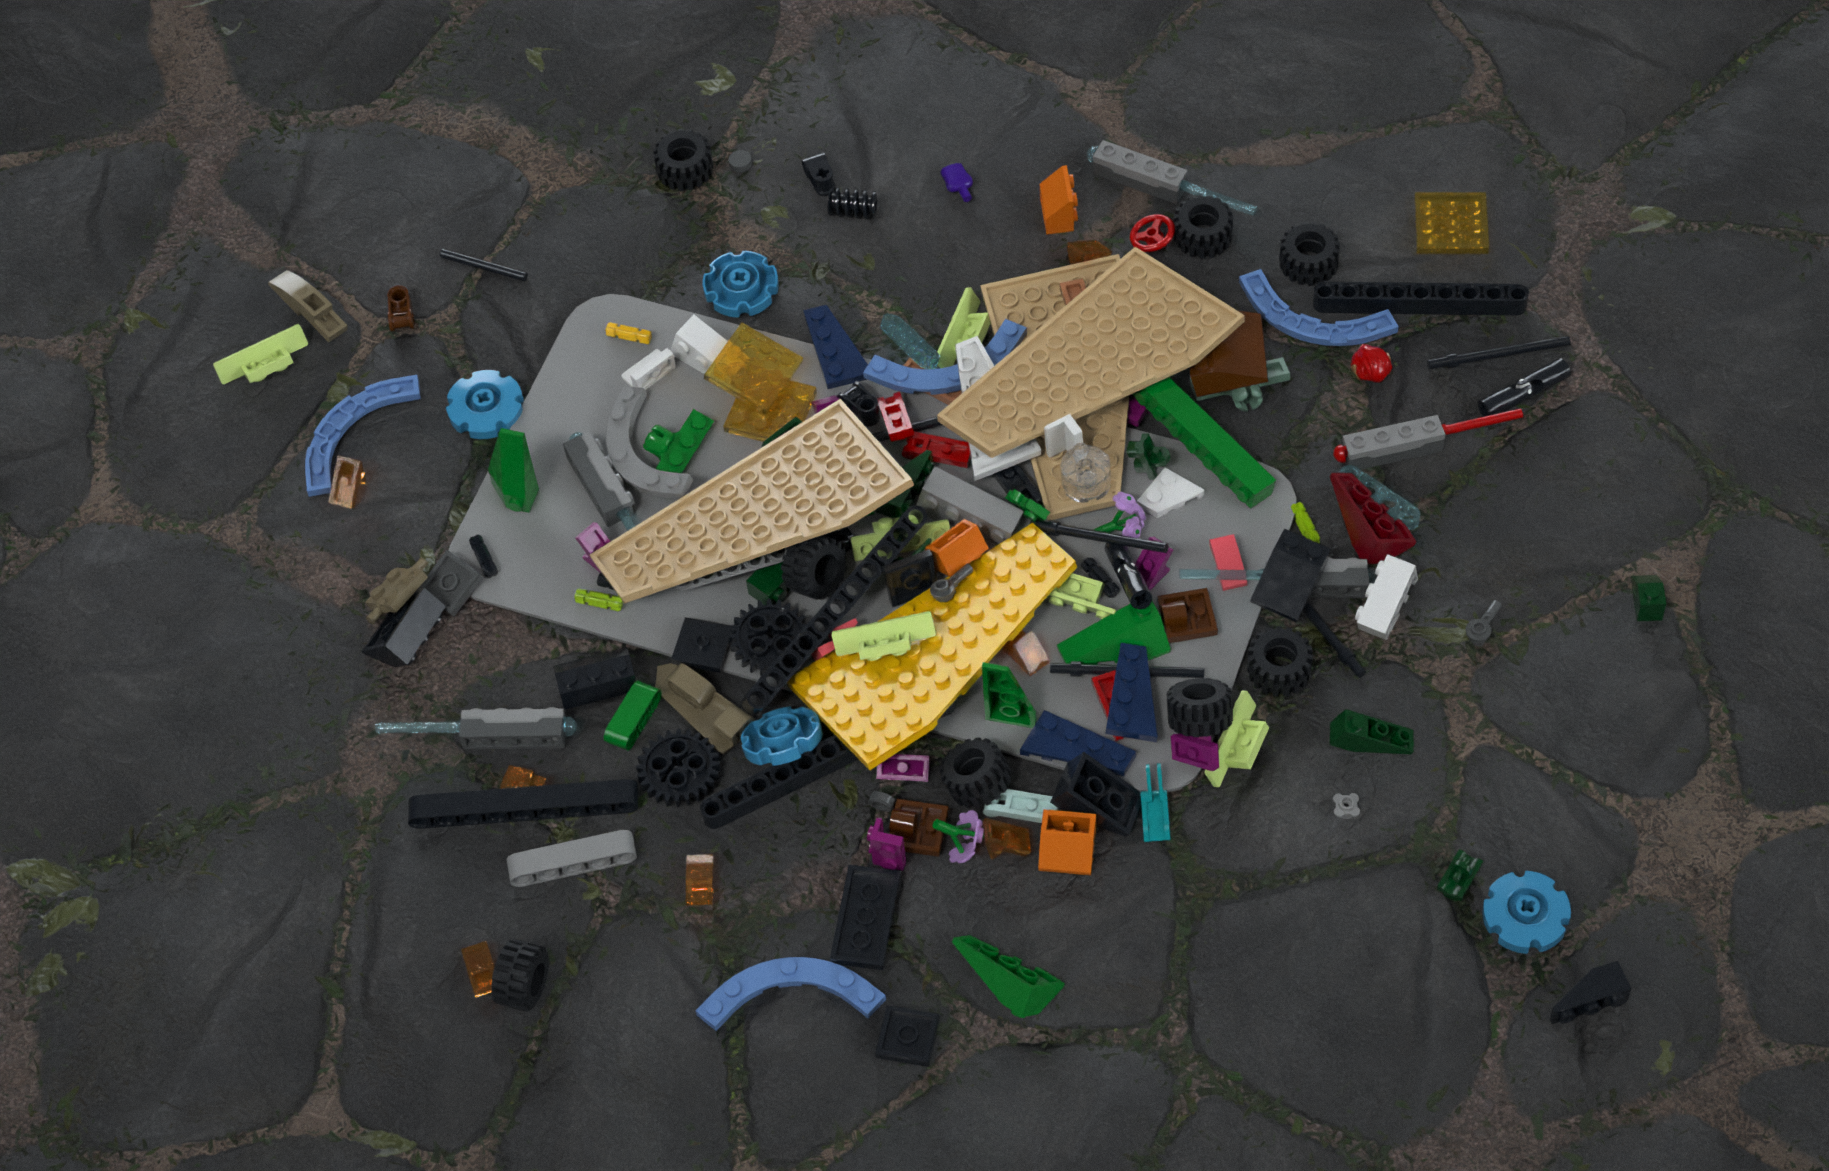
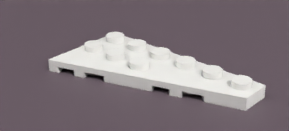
(972, 365)

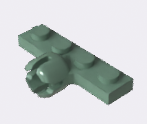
(1252, 394)

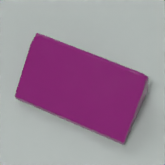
(905, 767)

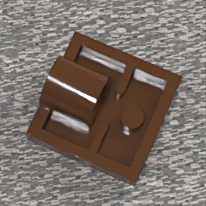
(1187, 615)
(915, 824)

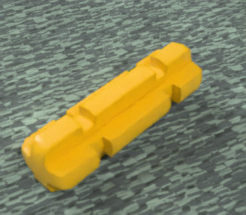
(628, 333)

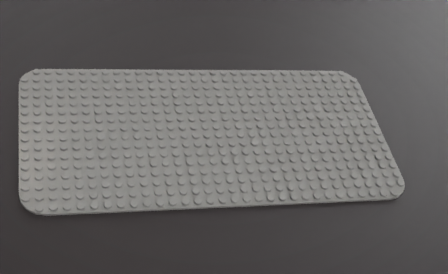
(544, 564)

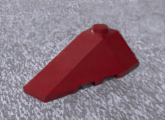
(1367, 522)

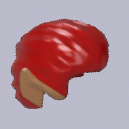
(1371, 363)

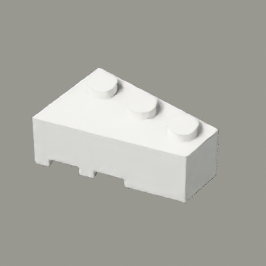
(697, 344)
(1386, 596)

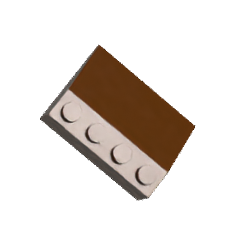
(1235, 361)

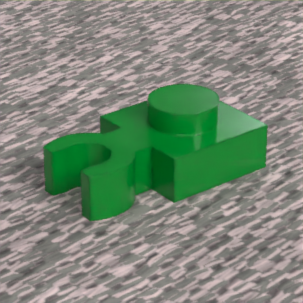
(1031, 509)

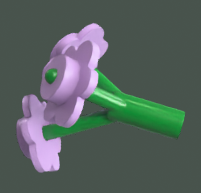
(1134, 522)
(969, 827)

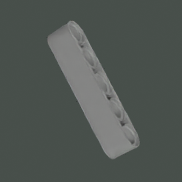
(765, 560)
(571, 858)

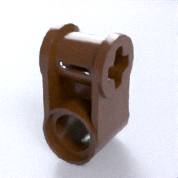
(400, 308)

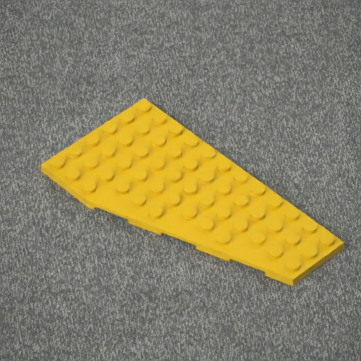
(899, 698)

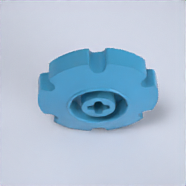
(740, 283)
(484, 404)
(781, 736)
(1526, 912)

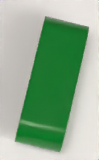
(632, 715)

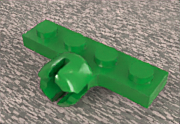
(678, 448)

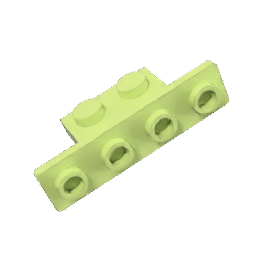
(963, 326)
(263, 357)
(865, 543)
(1082, 594)
(884, 637)
(1241, 740)

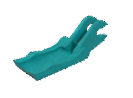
(1155, 809)

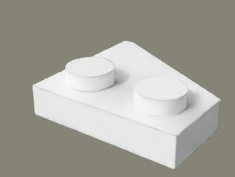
(1168, 493)

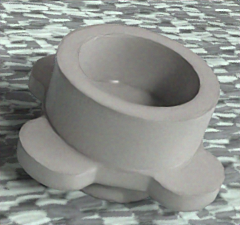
(1346, 812)

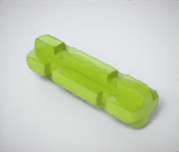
(1304, 522)
(598, 599)

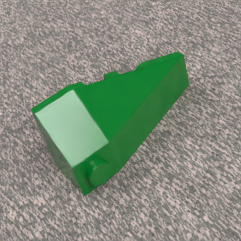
(513, 471)
(1103, 639)
(1004, 697)
(1014, 985)

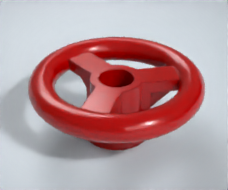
(1153, 235)

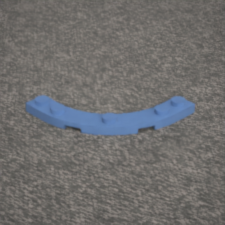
(1309, 328)
(943, 379)
(343, 416)
(786, 973)

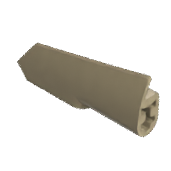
(702, 706)

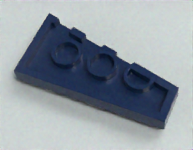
(835, 351)
(1132, 701)
(1064, 740)

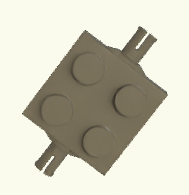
(396, 590)

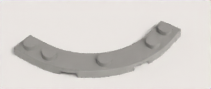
(624, 458)

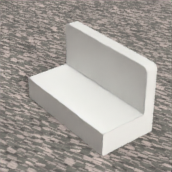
(650, 369)
(1062, 435)

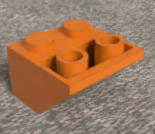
(1058, 202)
(957, 547)
(1067, 842)

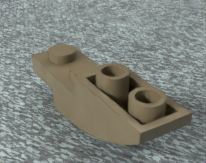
(310, 303)

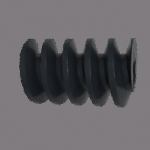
(852, 203)

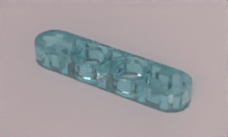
(909, 341)
(1383, 493)

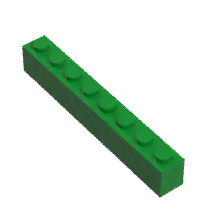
(1207, 441)

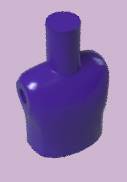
(957, 180)

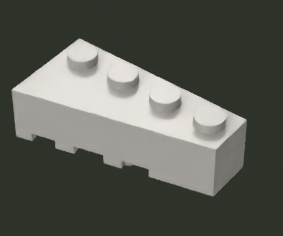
(956, 500)

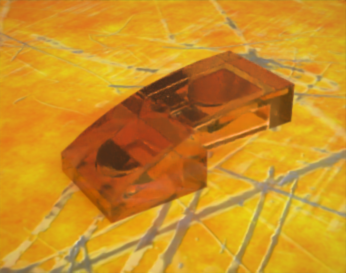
(699, 879)
(479, 967)

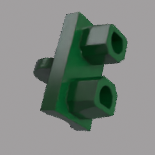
(1147, 456)
(1459, 876)

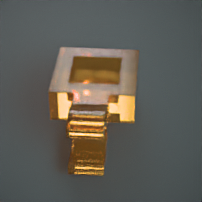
(521, 777)

